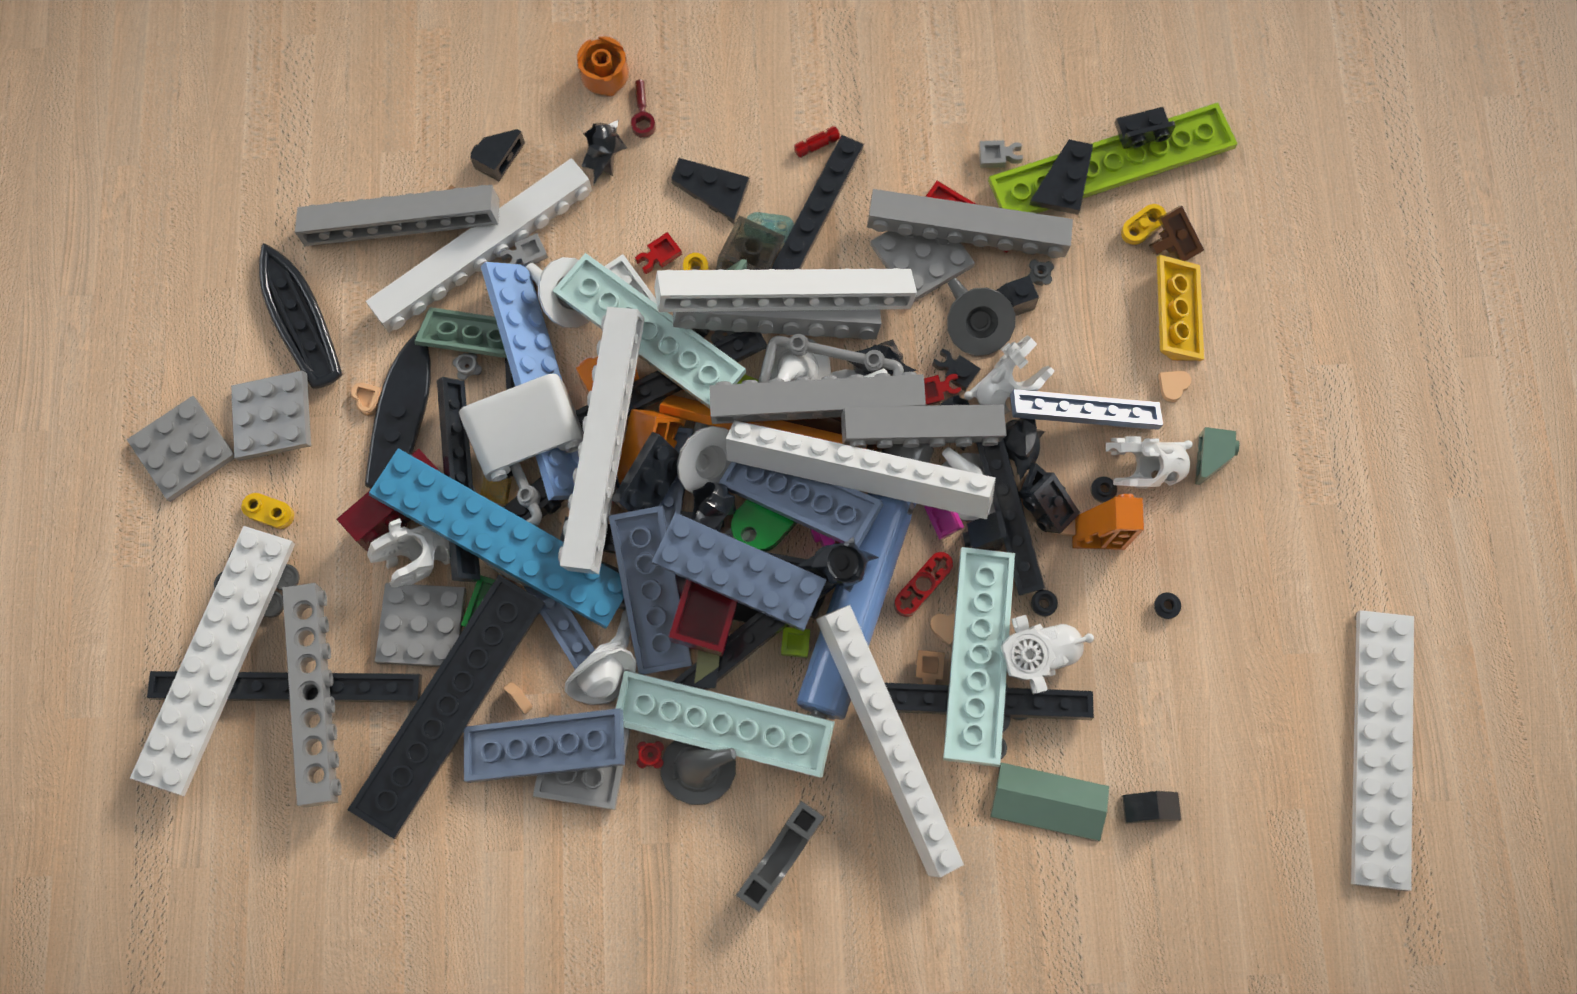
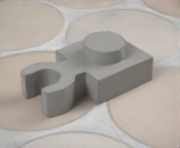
(995, 154)
(527, 251)

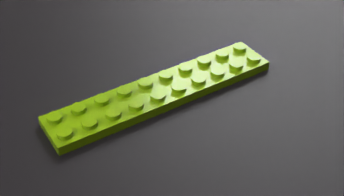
(1194, 138)

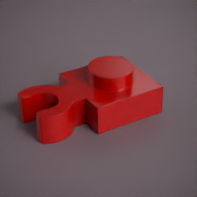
(661, 251)
(935, 389)

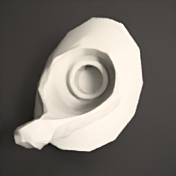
(601, 674)

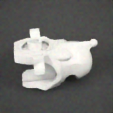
(1000, 383)
(1165, 457)
(417, 544)
(1040, 651)

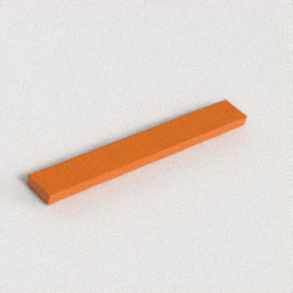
(698, 412)

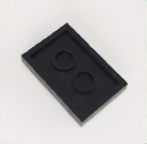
(648, 476)

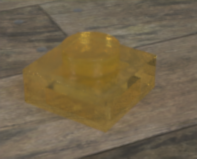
(496, 491)

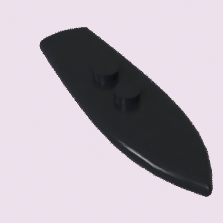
(298, 318)
(399, 408)

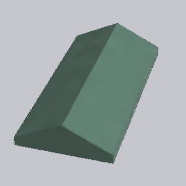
(461, 332)
(1050, 801)

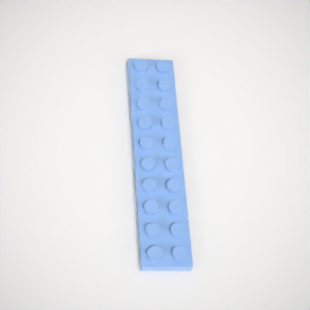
(528, 355)

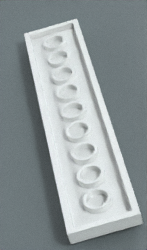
(212, 661)
(1383, 751)

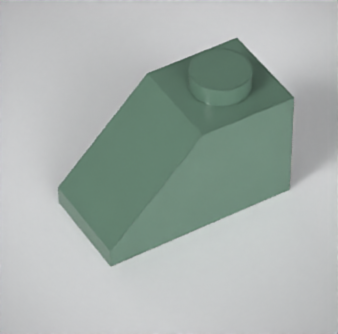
(1214, 452)

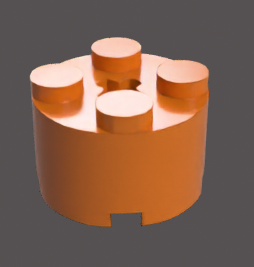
(603, 65)

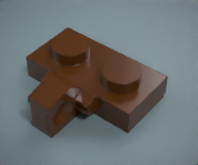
(1177, 236)

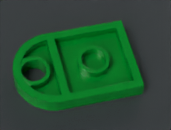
(768, 525)

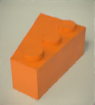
(640, 426)
(1110, 524)

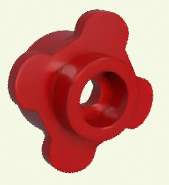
(645, 748)

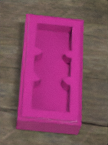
(944, 521)

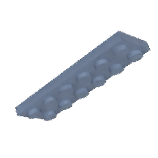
(814, 504)
(739, 571)
(648, 590)
(544, 745)

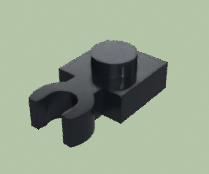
(962, 367)

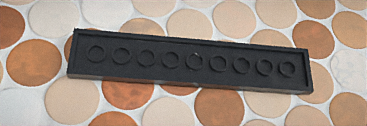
(446, 707)

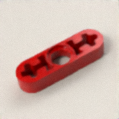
(930, 565)

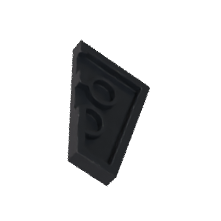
(1066, 179)
(713, 186)

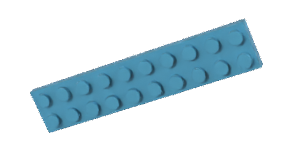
(495, 536)

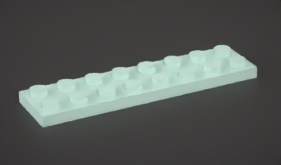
(671, 350)
(977, 660)
(725, 722)

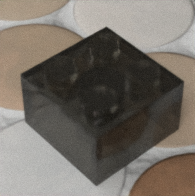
(752, 243)

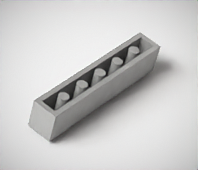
(923, 425)

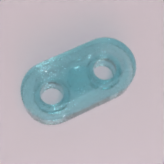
(772, 222)

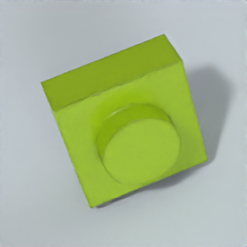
(795, 642)

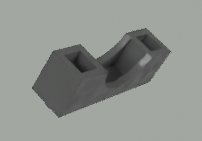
(780, 857)

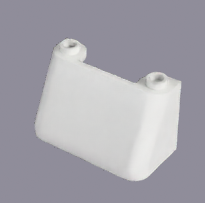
(521, 424)

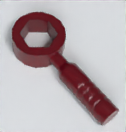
(642, 115)

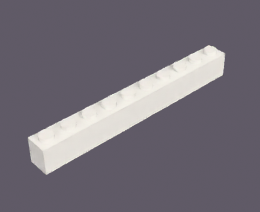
(482, 244)
(783, 290)
(602, 441)
(860, 469)
(890, 742)

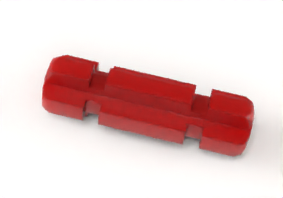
(817, 141)

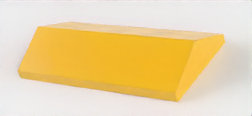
(1180, 309)

